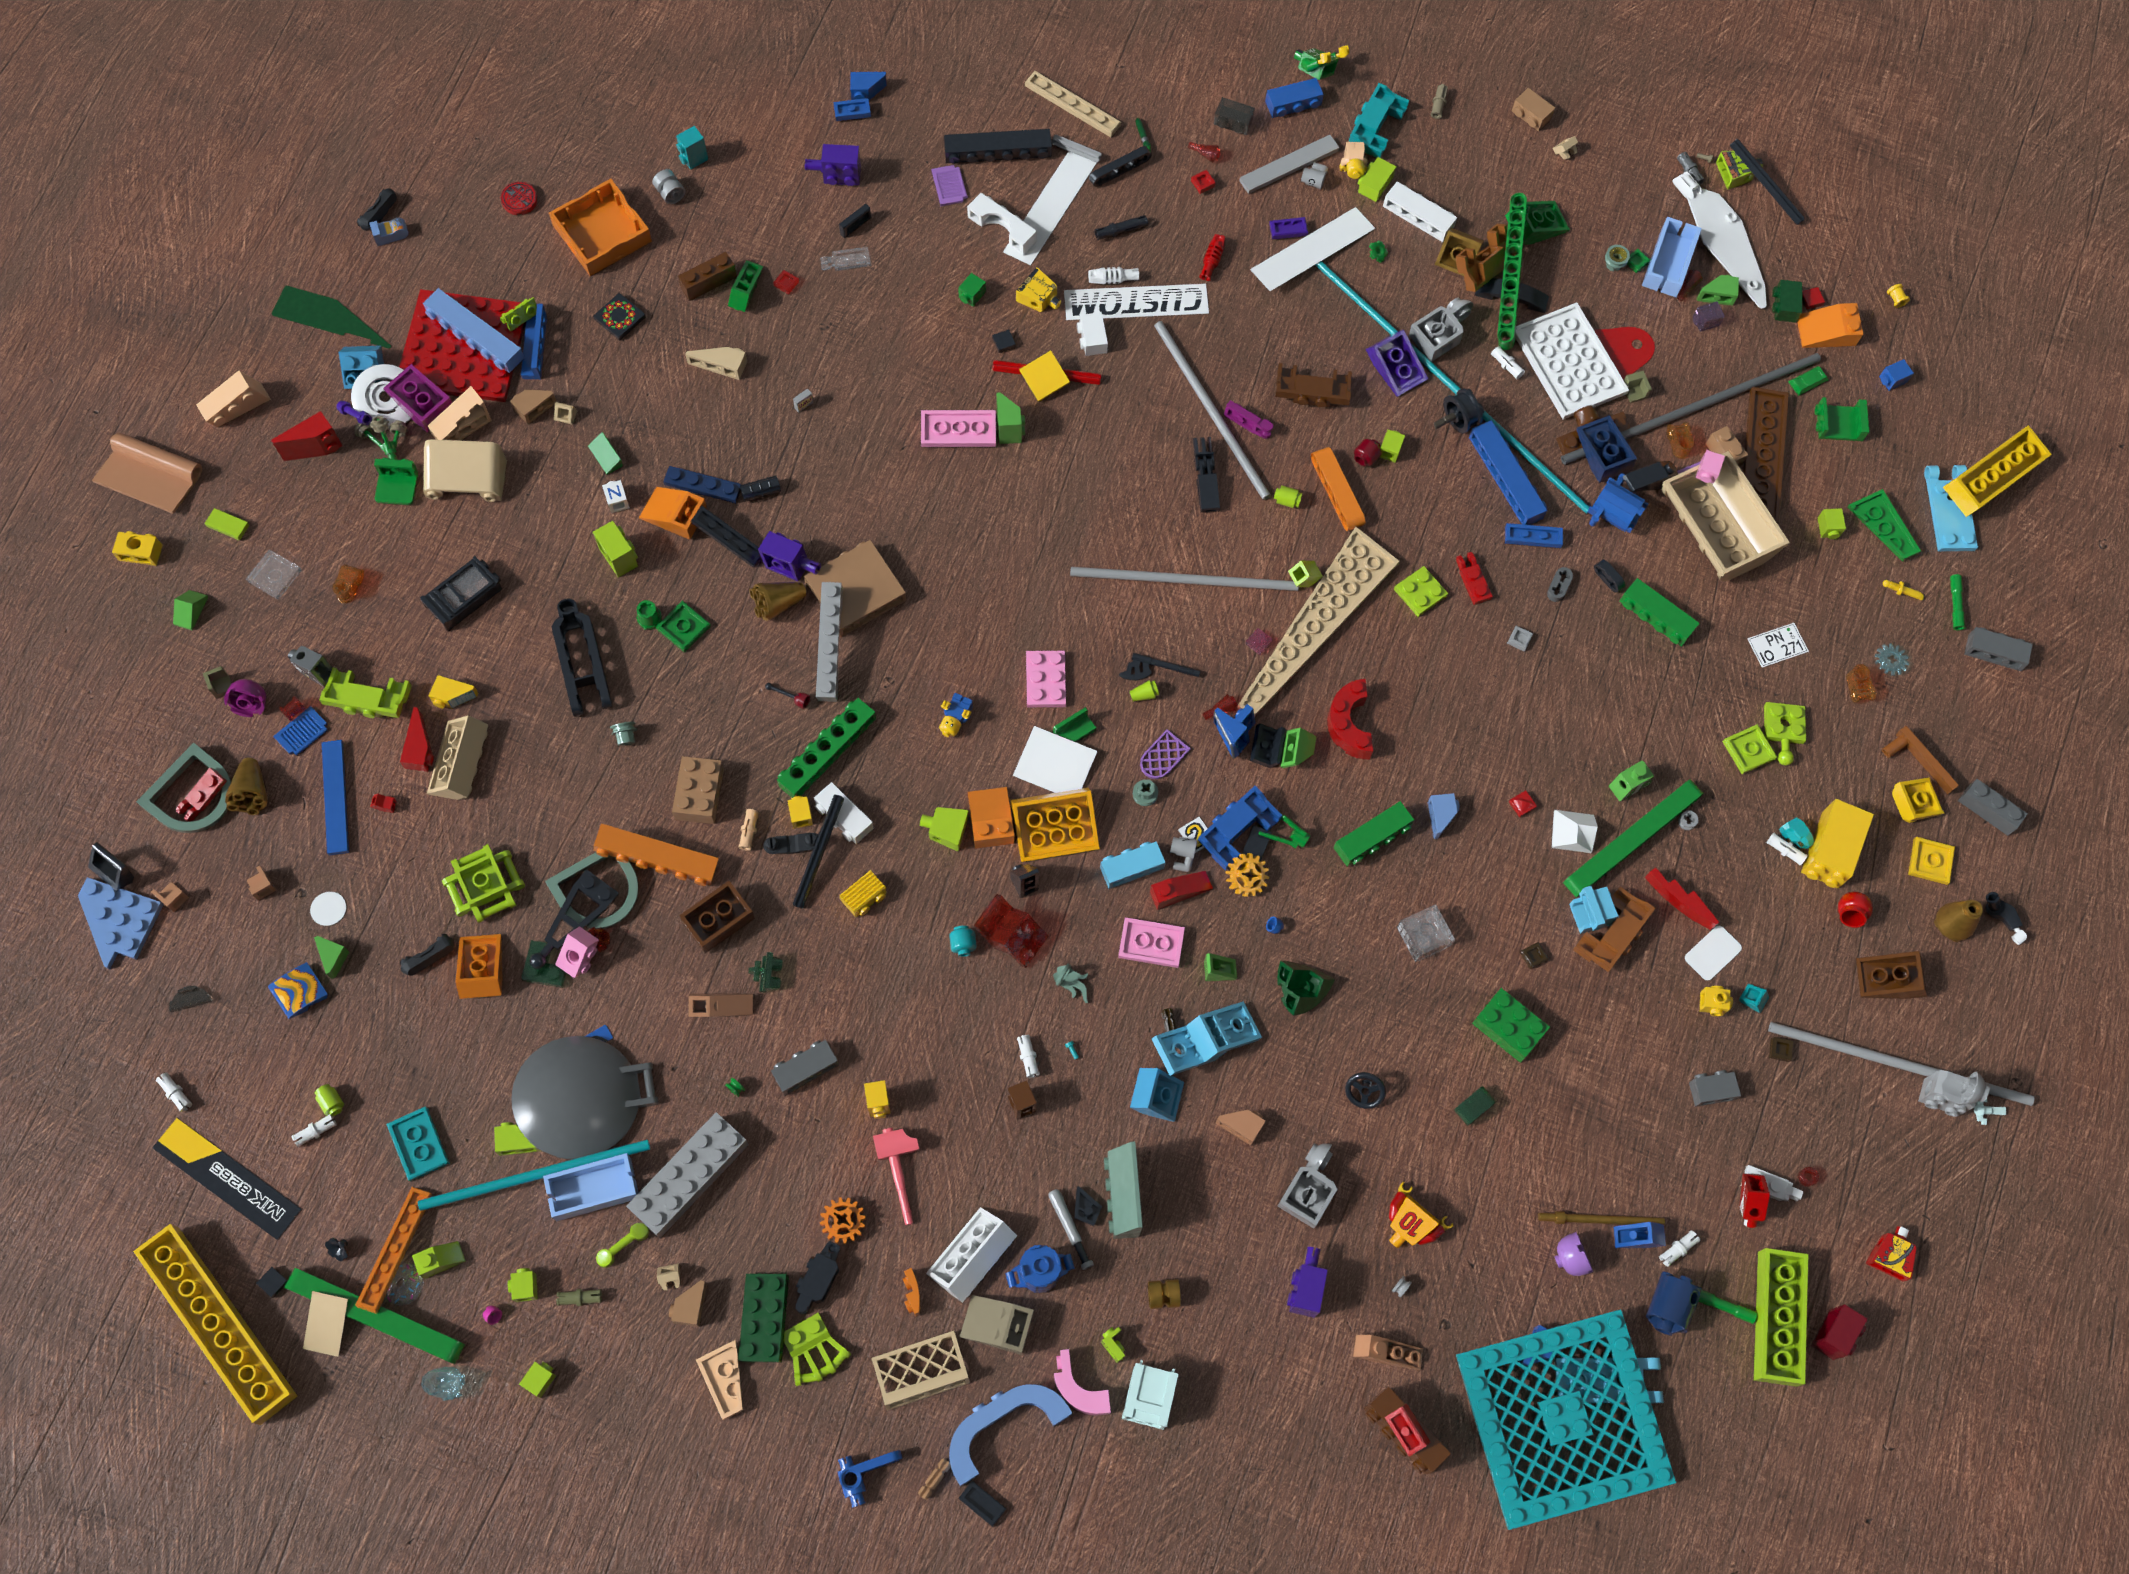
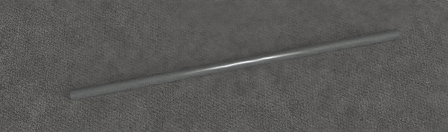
(1706, 402)

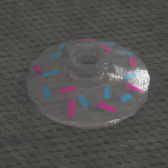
(410, 1288)

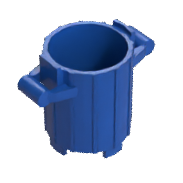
(1617, 506)
(1039, 1269)

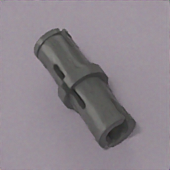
(1691, 167)

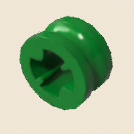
(735, 1087)

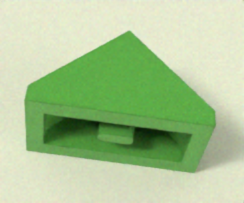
(188, 609)
(332, 955)
(1219, 968)

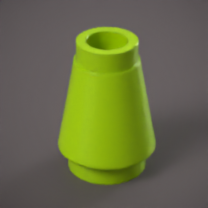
(1145, 691)

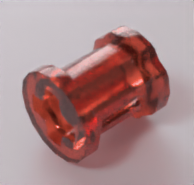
(292, 708)

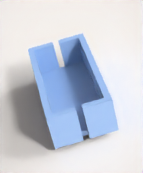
(1671, 257)
(591, 1187)

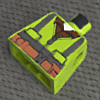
(1734, 169)

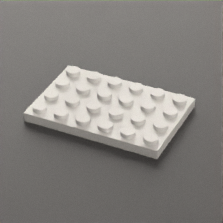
(1570, 360)

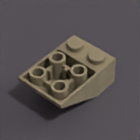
(997, 1324)

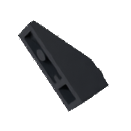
(1651, 476)
(1025, 879)

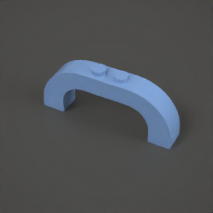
(986, 1415)

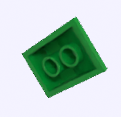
(1542, 221)

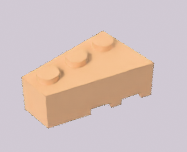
(232, 399)
(461, 417)

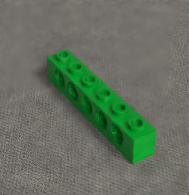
(838, 745)

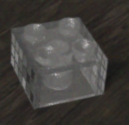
(1425, 933)

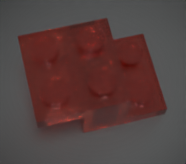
(1011, 930)

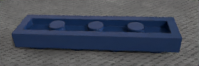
(702, 484)

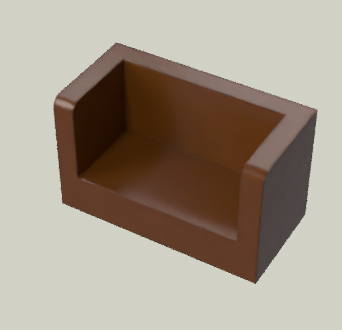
(1022, 1100)

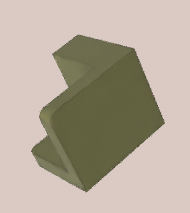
(1638, 386)
(217, 681)

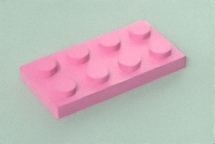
(958, 428)

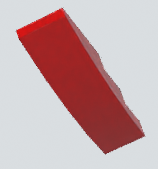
(1688, 904)

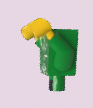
(1318, 62)

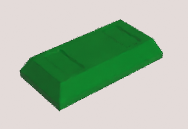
(1808, 380)

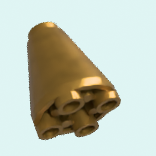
(775, 597)
(247, 789)
(1958, 919)

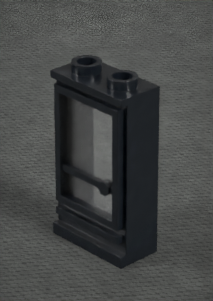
(462, 593)

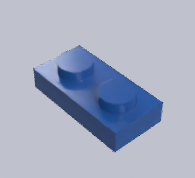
(852, 109)

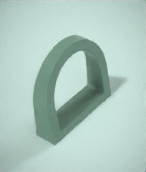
(147, 800)
(555, 881)

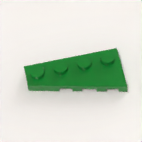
(1884, 521)

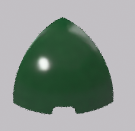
(1302, 986)

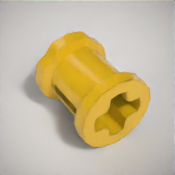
(1898, 295)

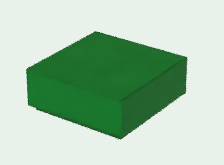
(1637, 261)

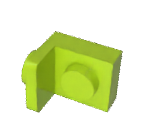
(1114, 1348)

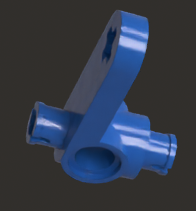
(856, 1490)

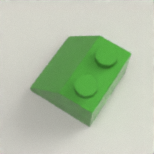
(1010, 421)

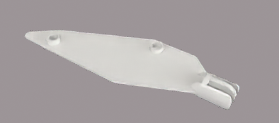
(1724, 236)

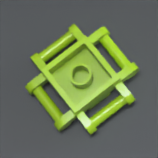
(483, 882)

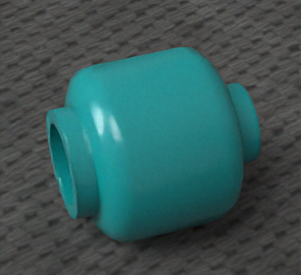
(962, 941)

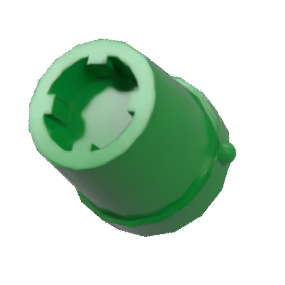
(648, 615)

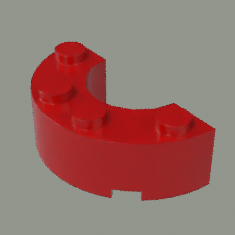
(1340, 727)

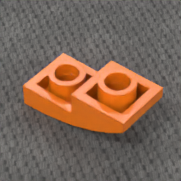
(913, 1298)

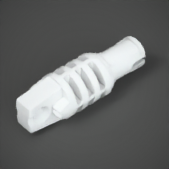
(1112, 275)

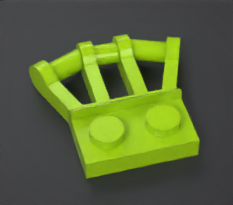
(807, 1336)

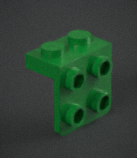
(395, 481)

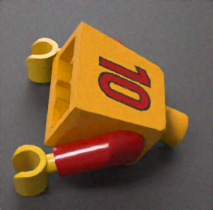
(1413, 1221)

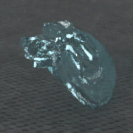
(443, 1383)

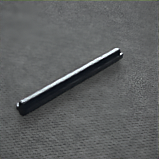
(1767, 181)
(818, 851)

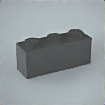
(1998, 649)
(1992, 807)
(804, 1067)

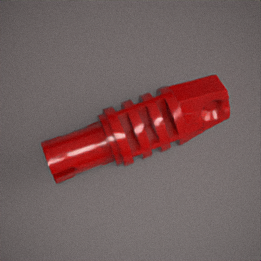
(1212, 256)

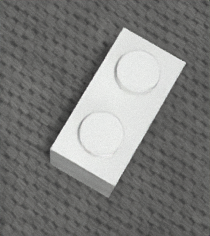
(1093, 334)

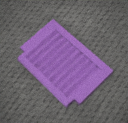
(949, 185)

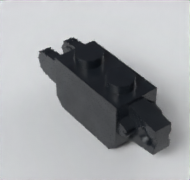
(819, 1278)

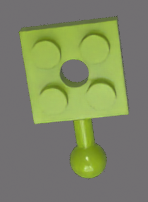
(1777, 732)

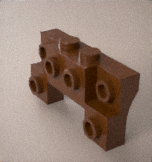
(1313, 389)

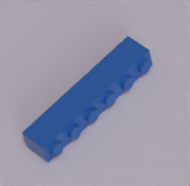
(1508, 473)

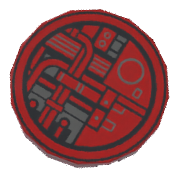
(518, 198)

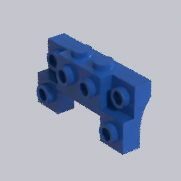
(1234, 822)

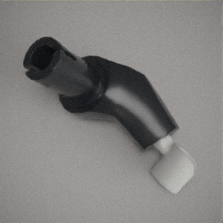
(2007, 914)

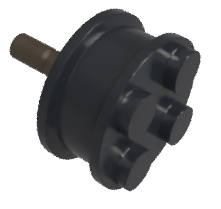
(1461, 411)

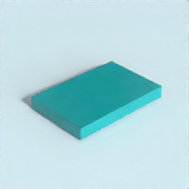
(418, 1143)

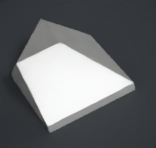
(1573, 831)

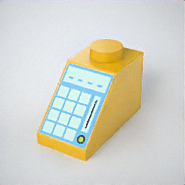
(451, 693)

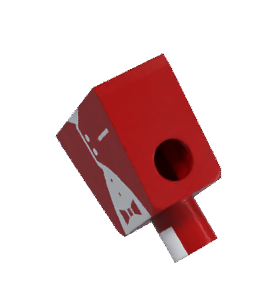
(1754, 1199)

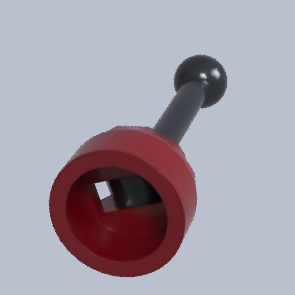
(800, 699)

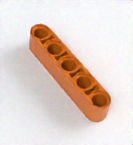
(1337, 488)

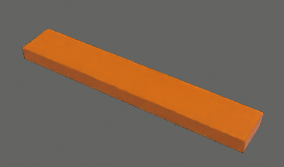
(392, 1252)

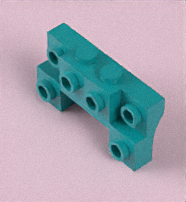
(1374, 112)

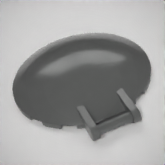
(578, 1096)

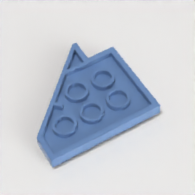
(117, 919)

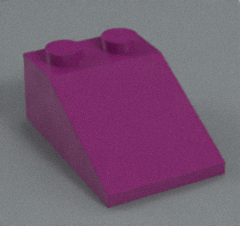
(418, 396)

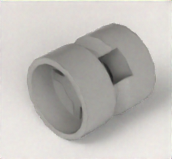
(668, 186)

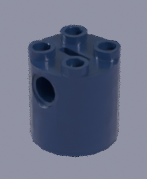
(1673, 1304)

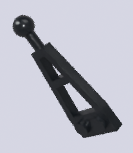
(592, 888)

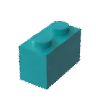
(691, 147)

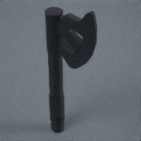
(1146, 660)

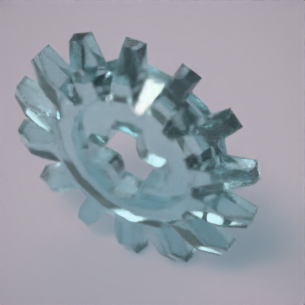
(1885, 662)

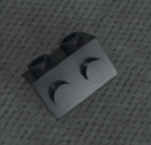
(1267, 745)

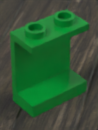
(1842, 421)

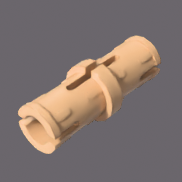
(748, 829)

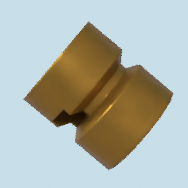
(1164, 1294)

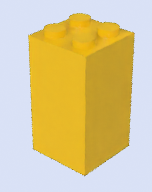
(1837, 843)

